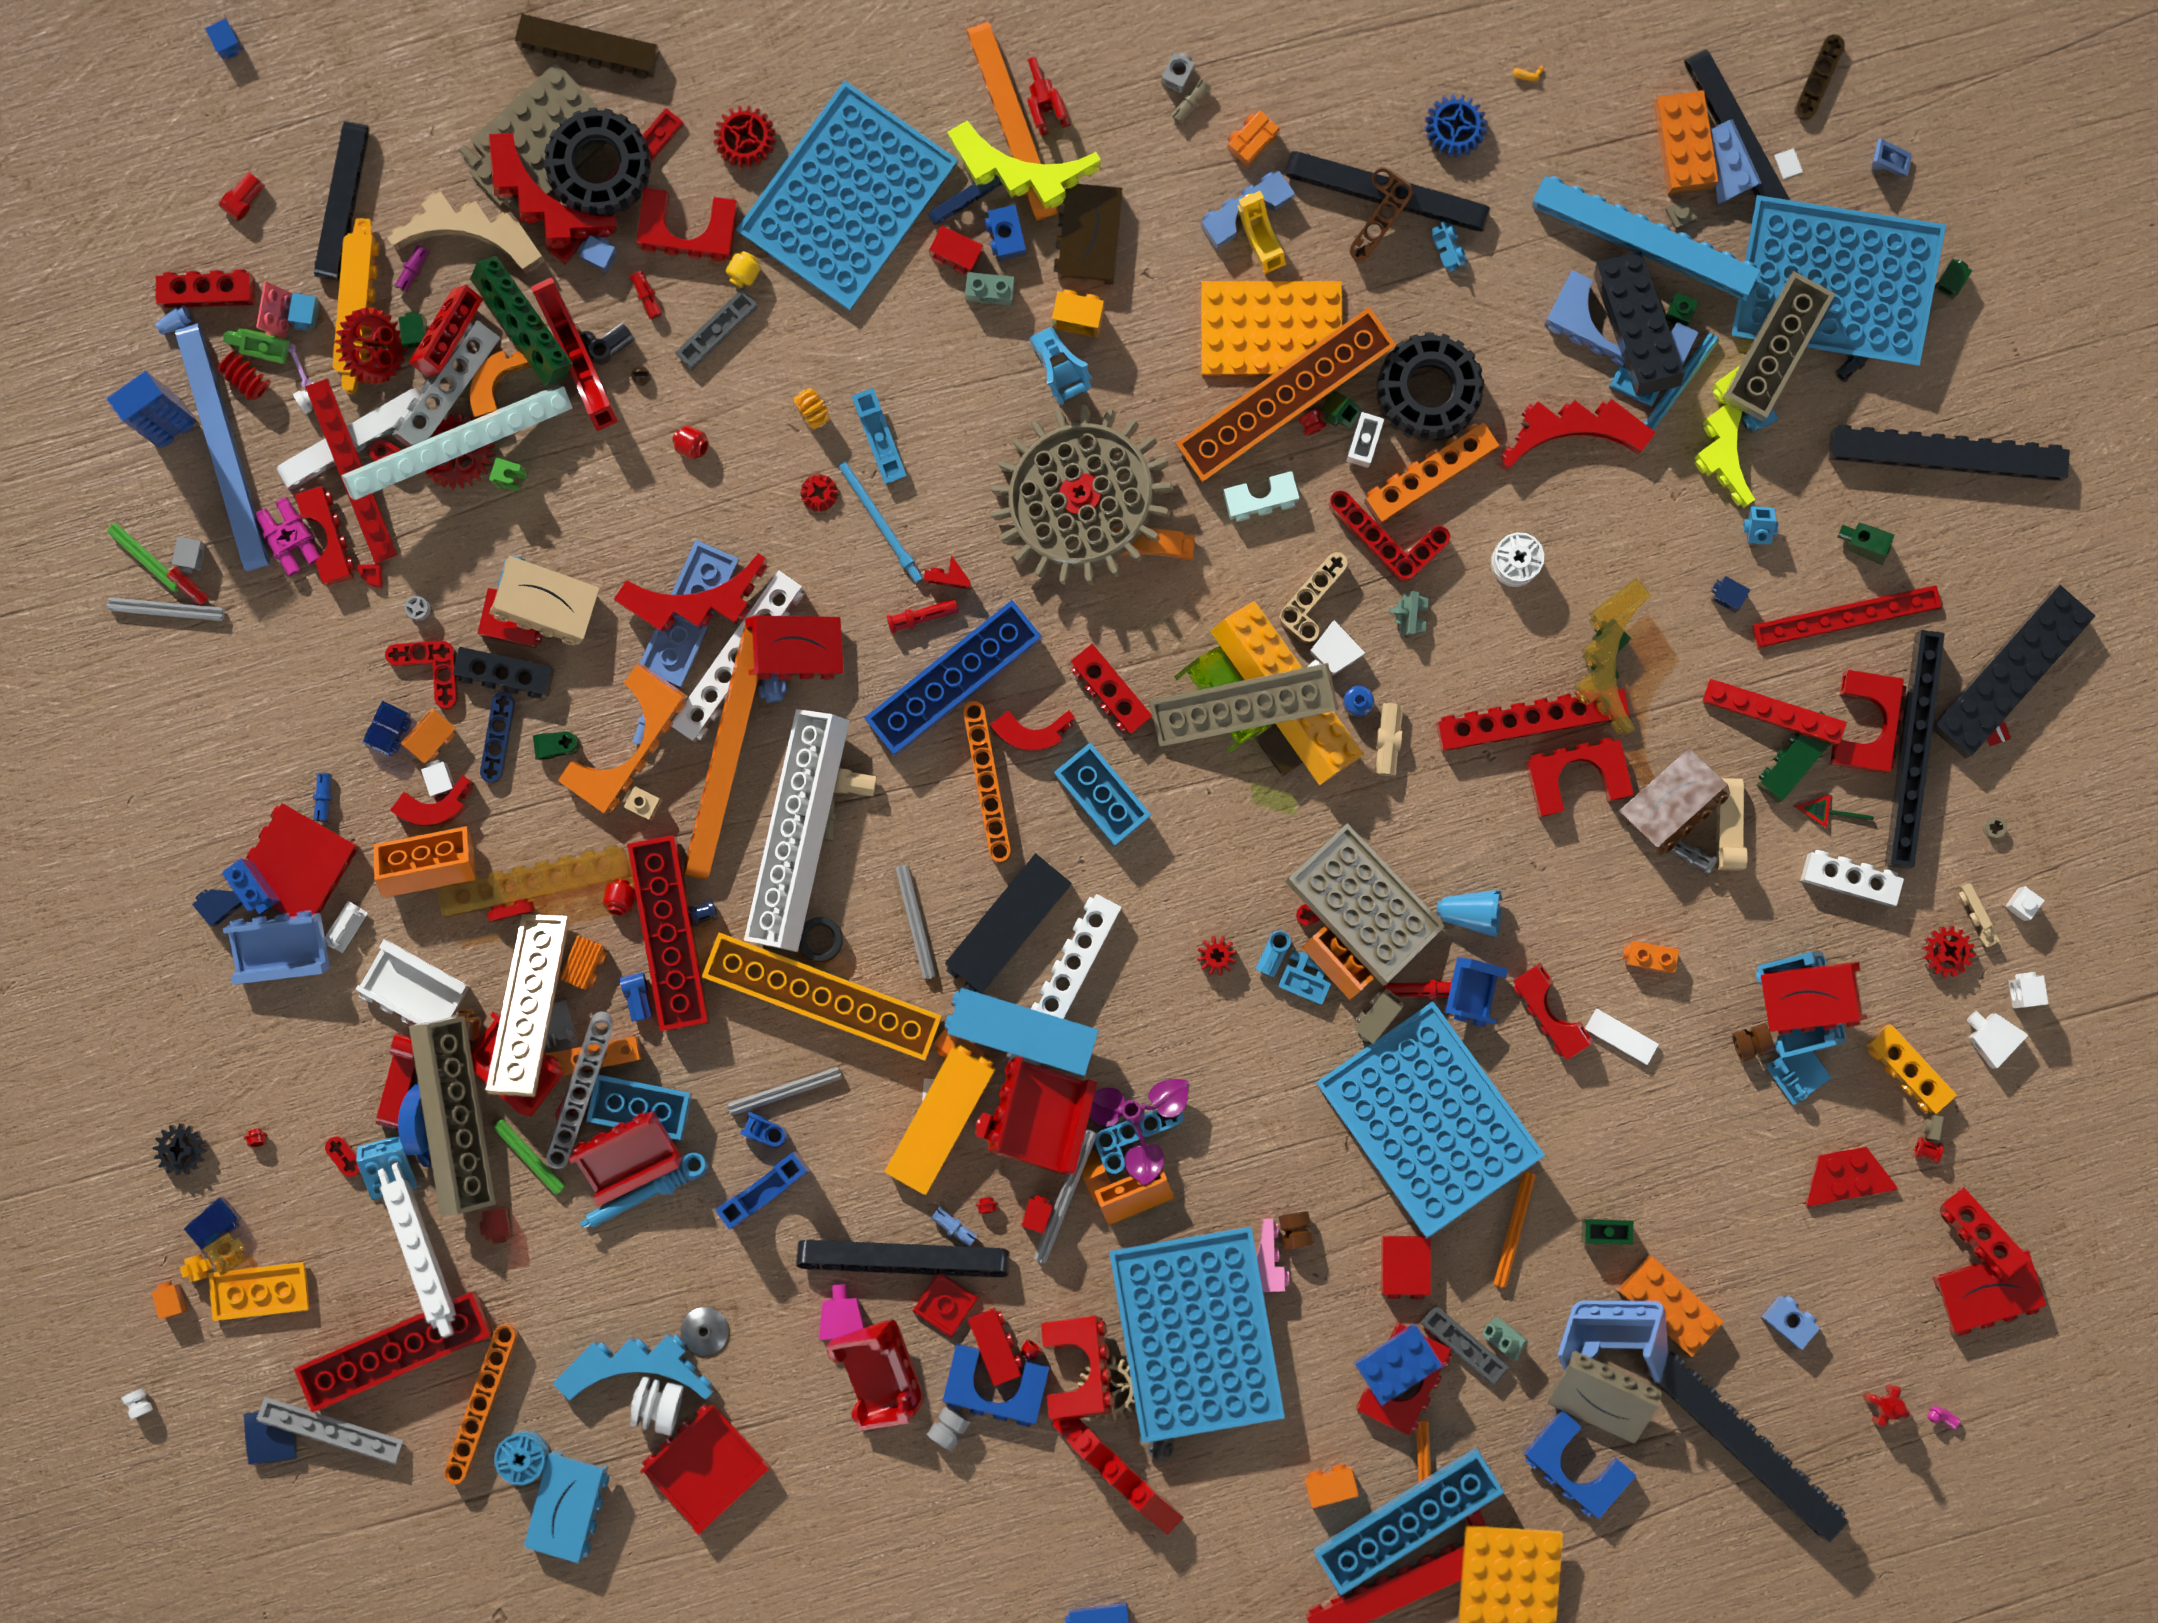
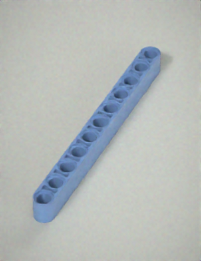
(222, 447)

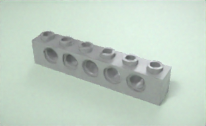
(484, 341)

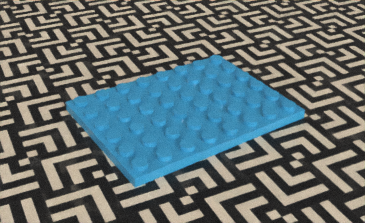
(847, 195)
(1871, 261)
(1430, 1120)
(1196, 1334)

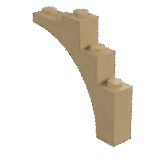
(470, 221)

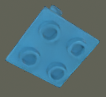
(1798, 1075)

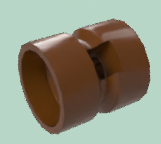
(1753, 1042)
(1296, 1230)

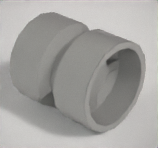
(948, 1428)

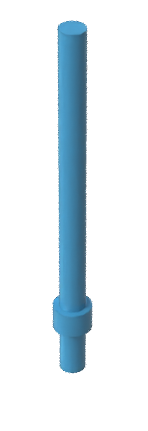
(905, 559)

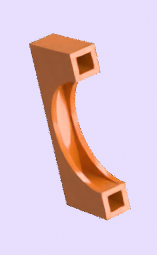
(659, 705)

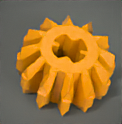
(812, 408)

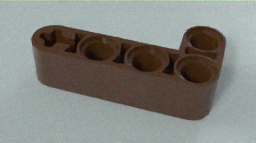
(1377, 217)

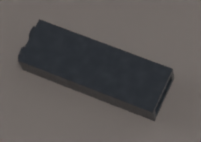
(1007, 924)

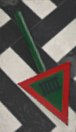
(1819, 811)

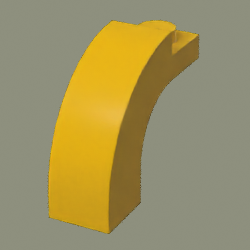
(1260, 233)

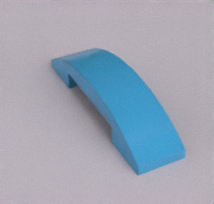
(879, 436)

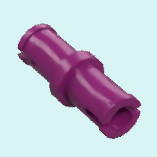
(411, 268)

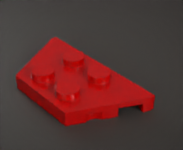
(1847, 1176)

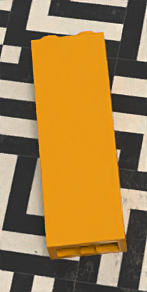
(940, 1119)

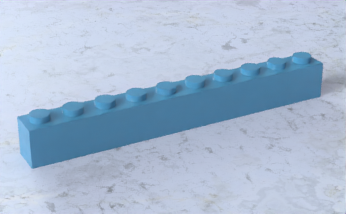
(1652, 239)

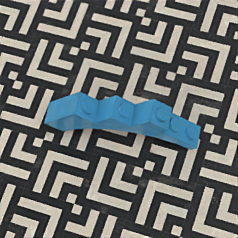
(664, 1359)

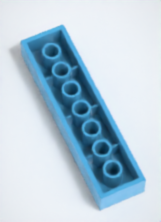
(1408, 1520)

